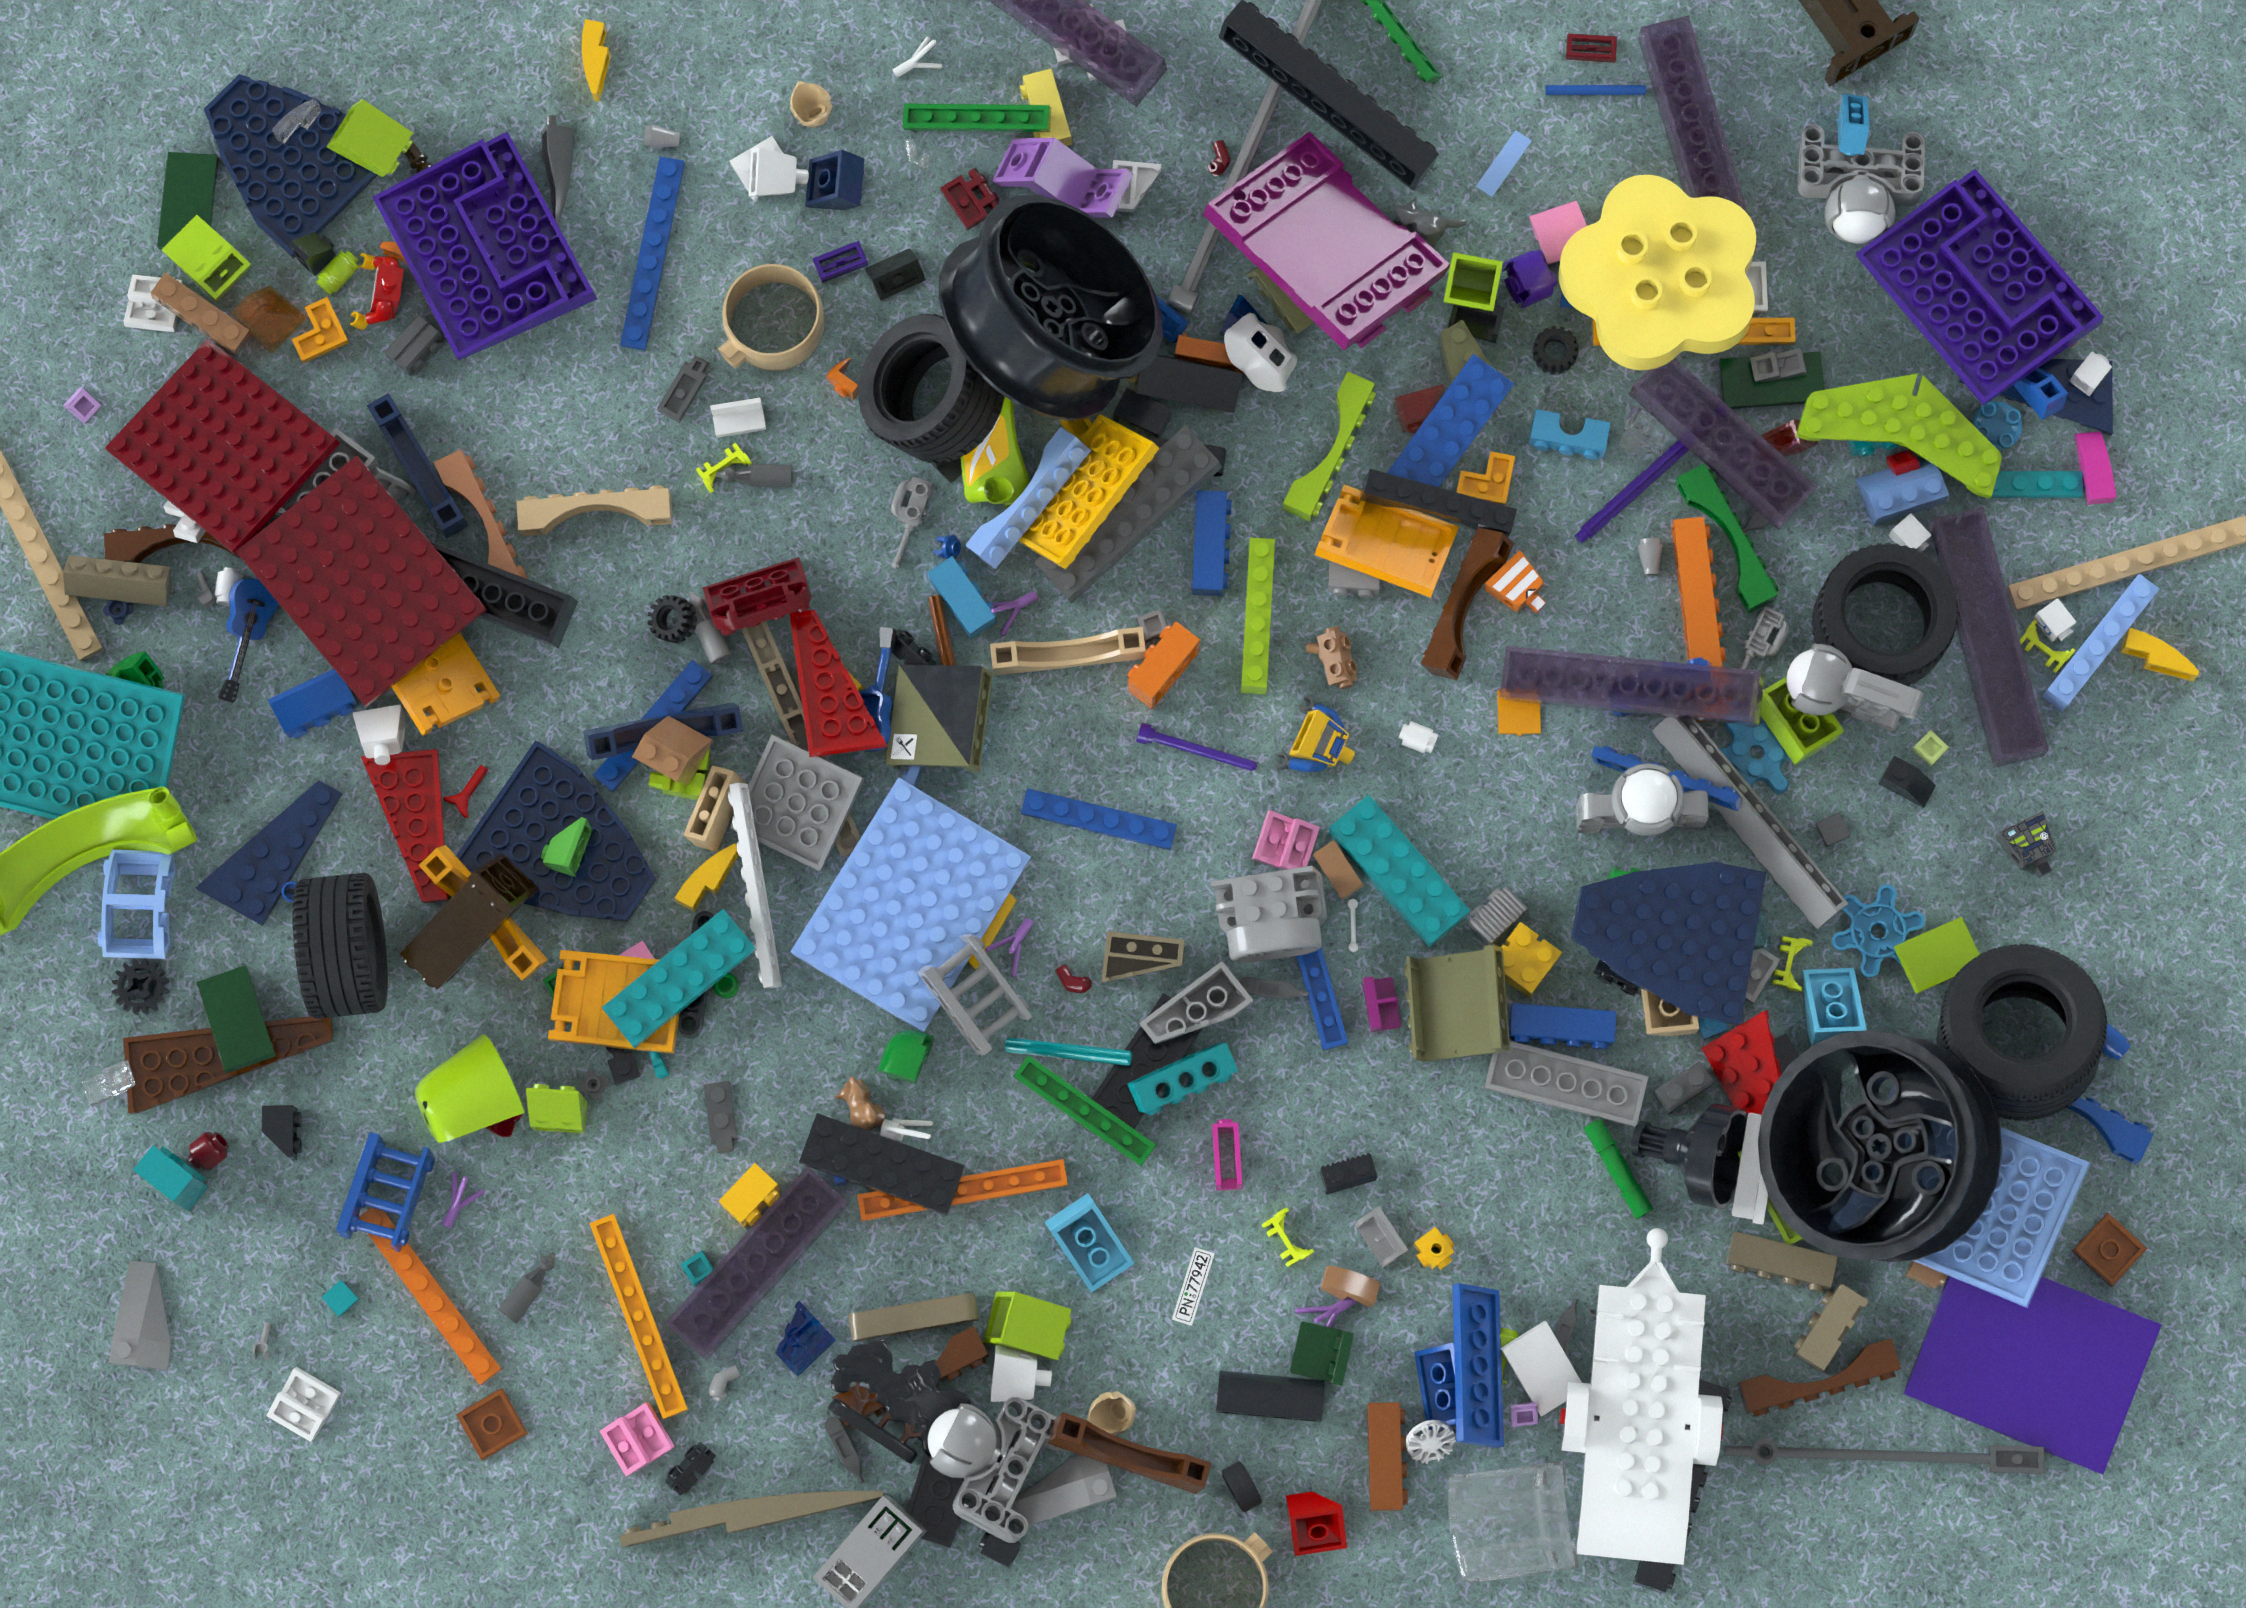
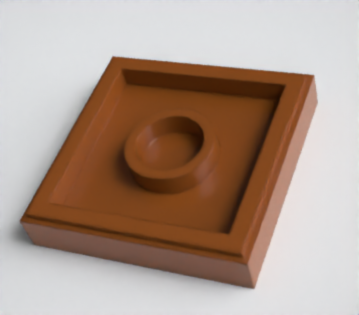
(2109, 1249)
(492, 1424)

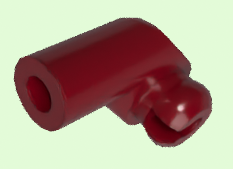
(1222, 159)
(1073, 983)

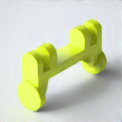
(733, 458)
(2059, 656)
(1788, 979)
(1296, 1252)

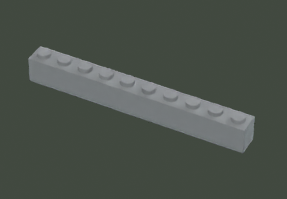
(1753, 821)

